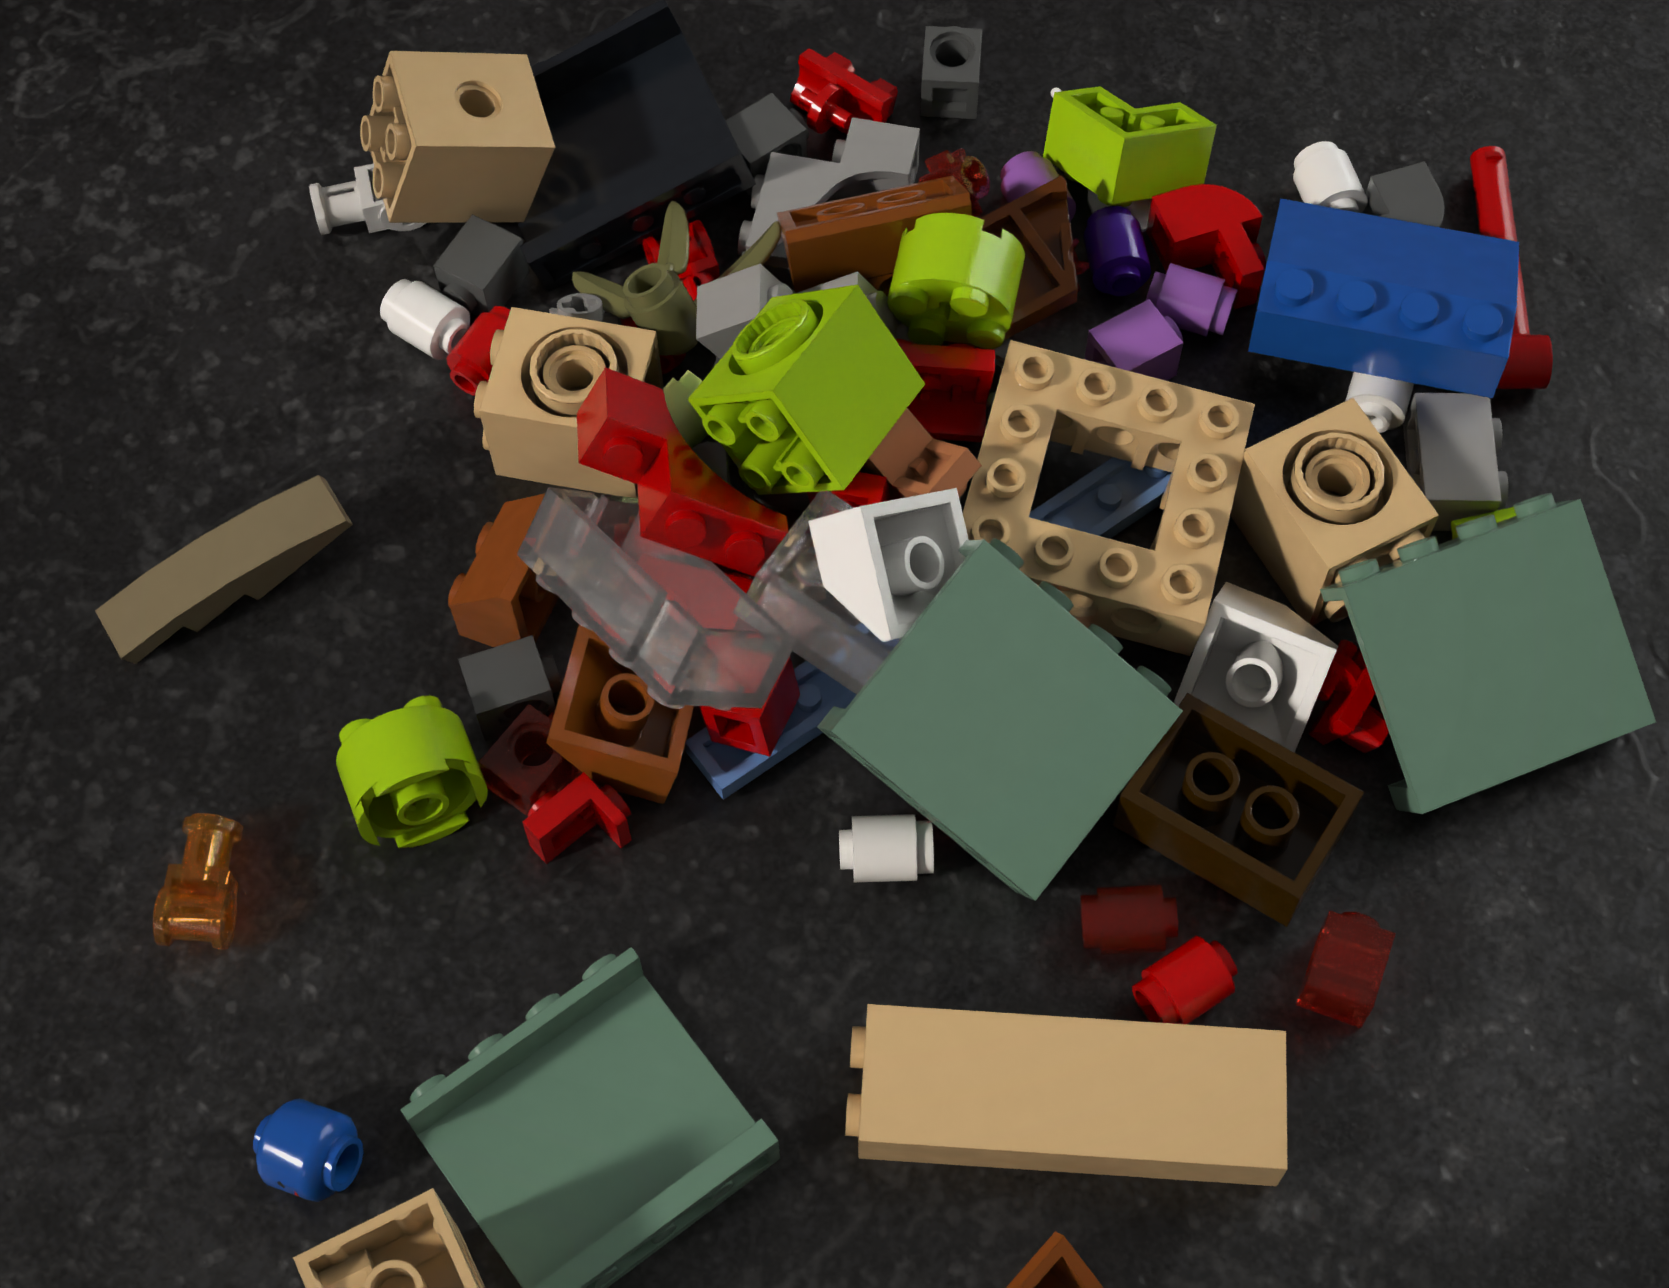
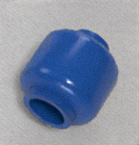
(307, 1150)

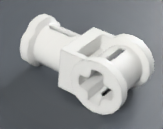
(353, 203)

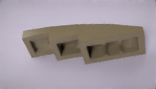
(222, 565)

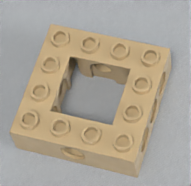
(1196, 435)

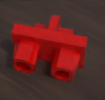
(836, 94)
(1348, 708)

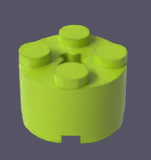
(956, 281)
(410, 773)

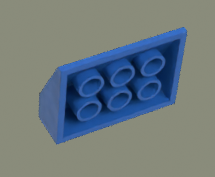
(1388, 298)

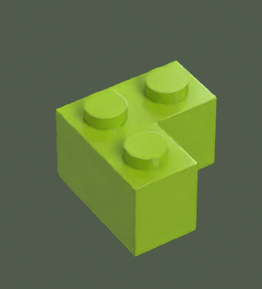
(1126, 150)

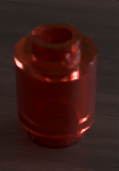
(1128, 919)

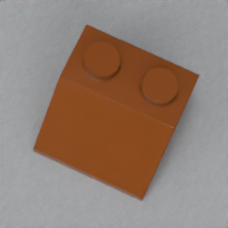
(500, 592)
(613, 725)

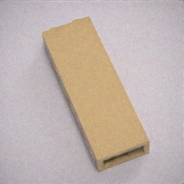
(1070, 1095)

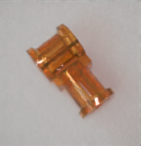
(200, 892)

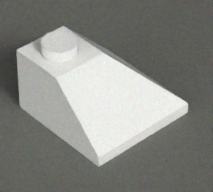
(890, 557)
(1258, 664)

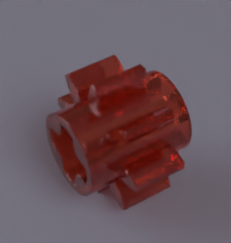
(966, 170)

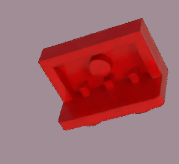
(954, 389)

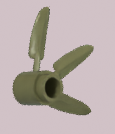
(656, 293)

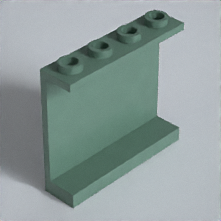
(1493, 651)
(1005, 718)
(589, 1132)

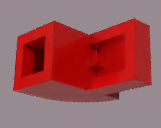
(1212, 227)

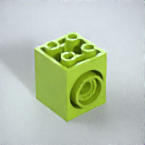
(807, 391)

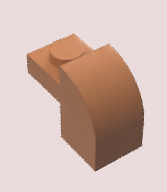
(918, 462)

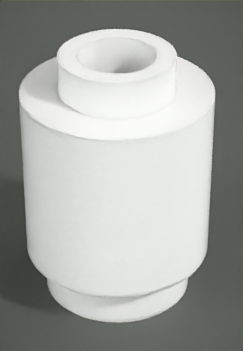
(1328, 178)
(424, 317)
(1381, 399)
(887, 848)

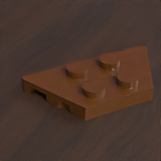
(1048, 269)

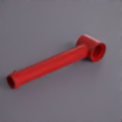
(1529, 355)

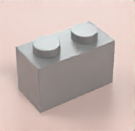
(1454, 453)

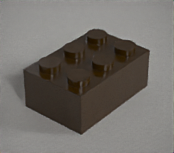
(1237, 809)

